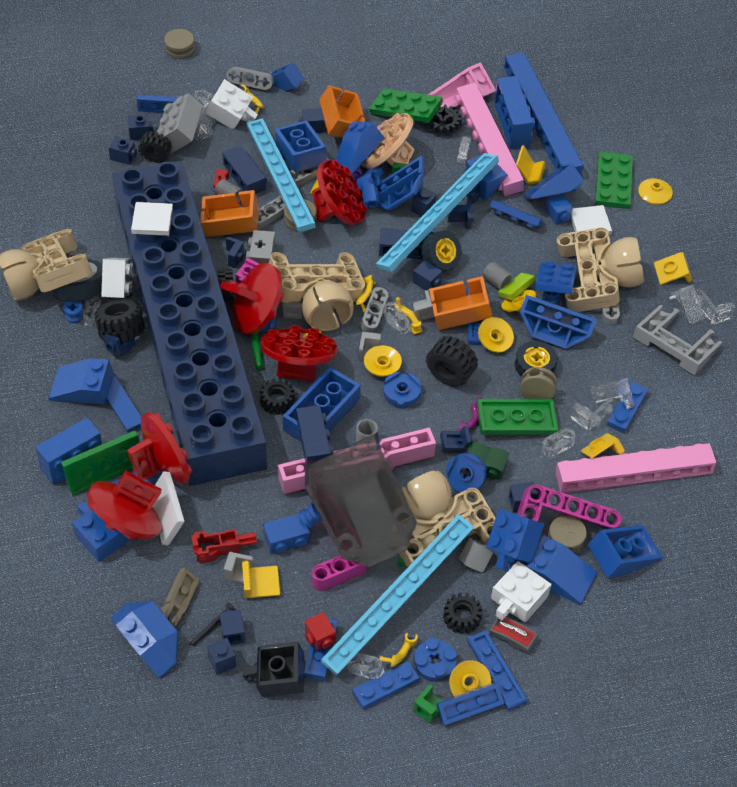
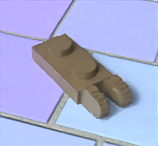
(180, 595)

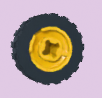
(442, 250)
(532, 351)

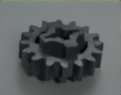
(445, 120)

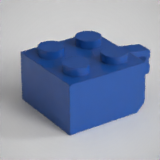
(95, 535)
(514, 538)

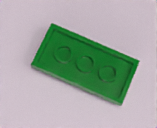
(418, 106)
(614, 180)
(517, 416)
(99, 463)

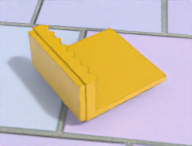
(530, 171)
(673, 268)
(602, 443)
(260, 581)

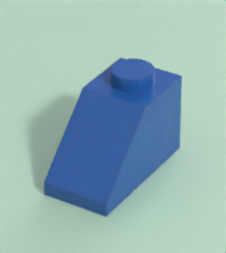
(287, 77)

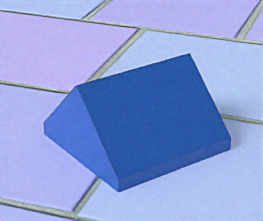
(490, 181)

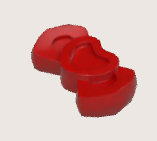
(219, 175)

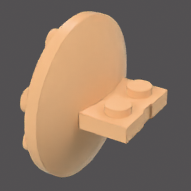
(394, 145)

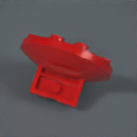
(338, 194)
(255, 298)
(298, 354)
(159, 451)
(127, 506)

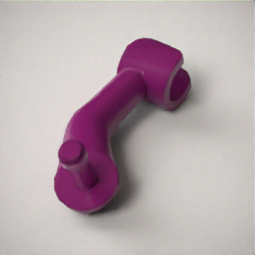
(474, 420)

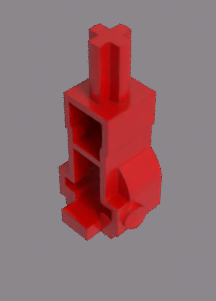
(224, 543)

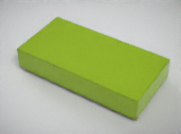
(516, 286)

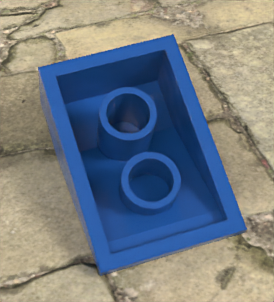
(358, 144)
(562, 180)
(83, 382)
(624, 550)
(563, 569)

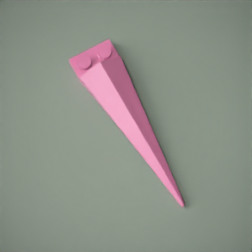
(470, 75)

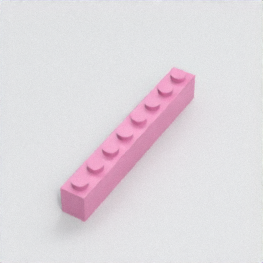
(488, 135)
(401, 449)
(635, 467)

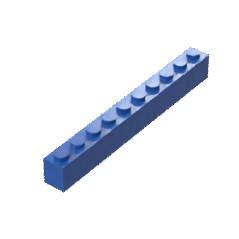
(547, 122)

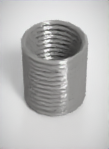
(226, 187)
(497, 275)
(365, 427)

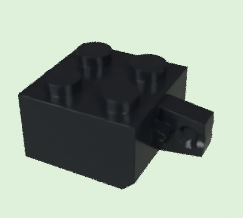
(277, 669)

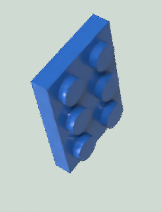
(556, 277)

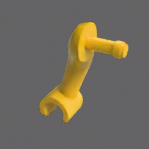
(255, 100)
(366, 293)
(416, 324)
(399, 657)

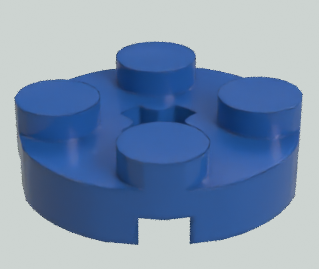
(402, 398)
(464, 461)
(439, 649)

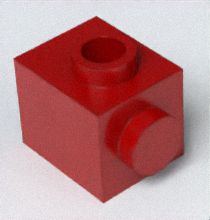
(319, 632)

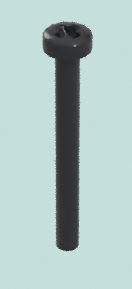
(228, 607)

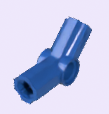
(368, 185)

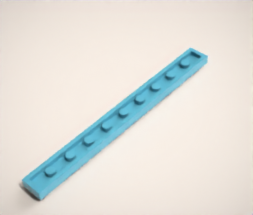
(281, 175)
(437, 212)
(396, 595)

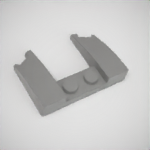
(692, 357)

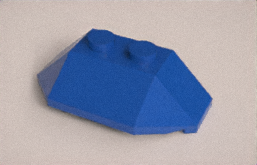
(401, 184)
(555, 323)
(149, 634)

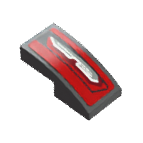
(514, 632)

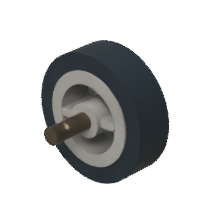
(83, 288)

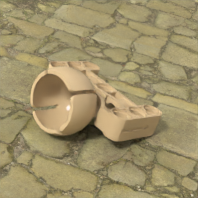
(613, 264)
(43, 265)
(321, 288)
(435, 509)

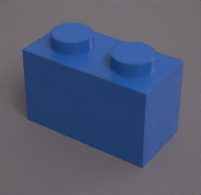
(286, 534)

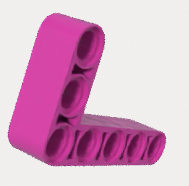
(562, 507)
(332, 576)

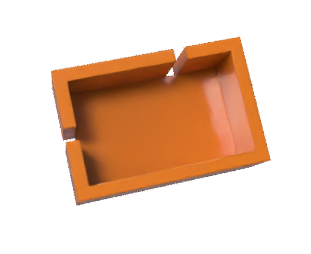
(341, 113)
(225, 216)
(455, 307)

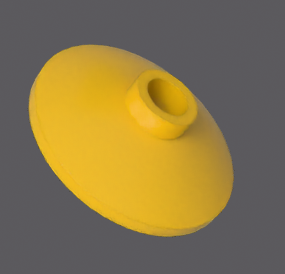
(655, 191)
(516, 304)
(501, 331)
(382, 355)
(475, 670)

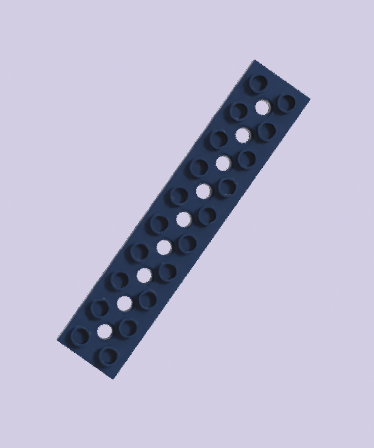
(191, 329)

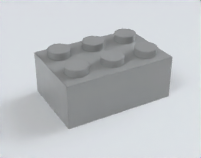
(180, 121)

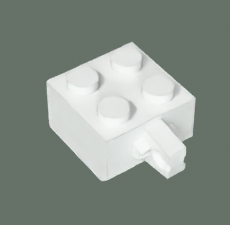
(231, 105)
(117, 277)
(520, 592)

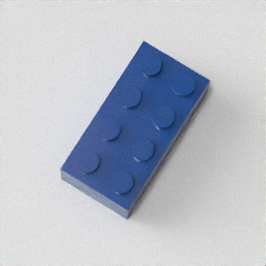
(514, 112)
(333, 393)

